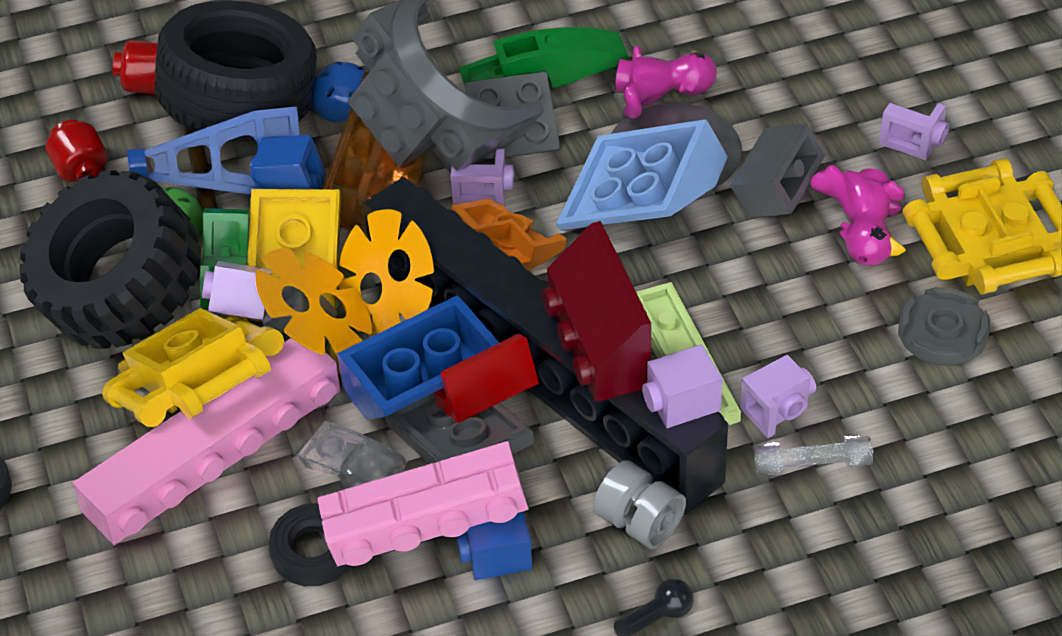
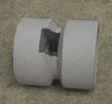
(644, 507)

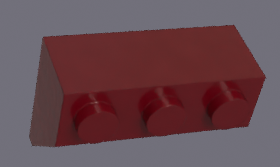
(599, 315)

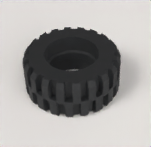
(81, 230)

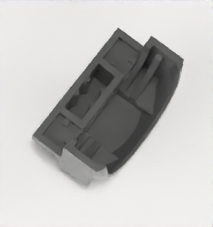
(416, 106)

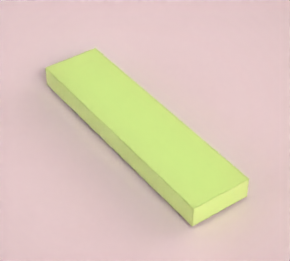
(675, 331)

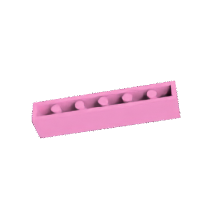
(188, 453)

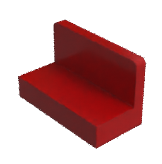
(486, 379)

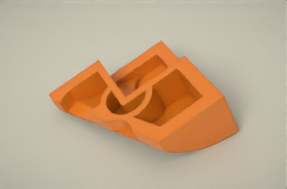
(510, 232)

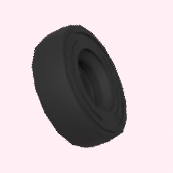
(292, 565)

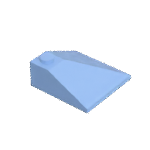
(644, 174)

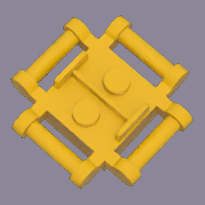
(990, 228)
(191, 365)

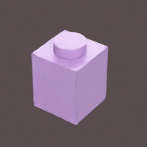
(234, 290)
(683, 386)

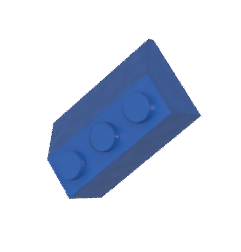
(409, 357)

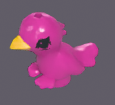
(650, 78)
(866, 204)

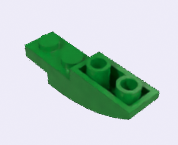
(561, 52)

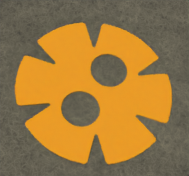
(365, 257)
(318, 278)

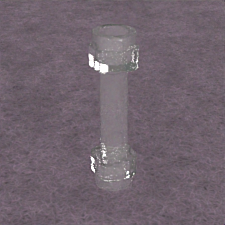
(854, 452)

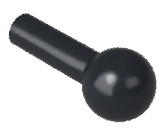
(671, 599)

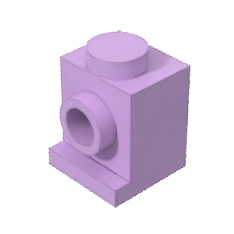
(776, 394)

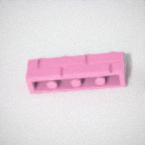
(422, 504)

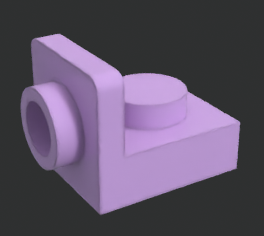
(913, 131)
(482, 181)

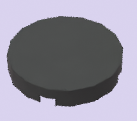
(944, 326)

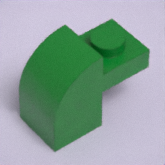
(223, 240)

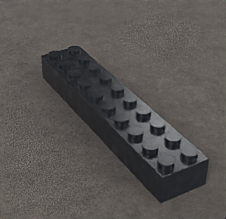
(511, 303)

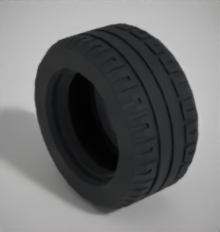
(232, 61)

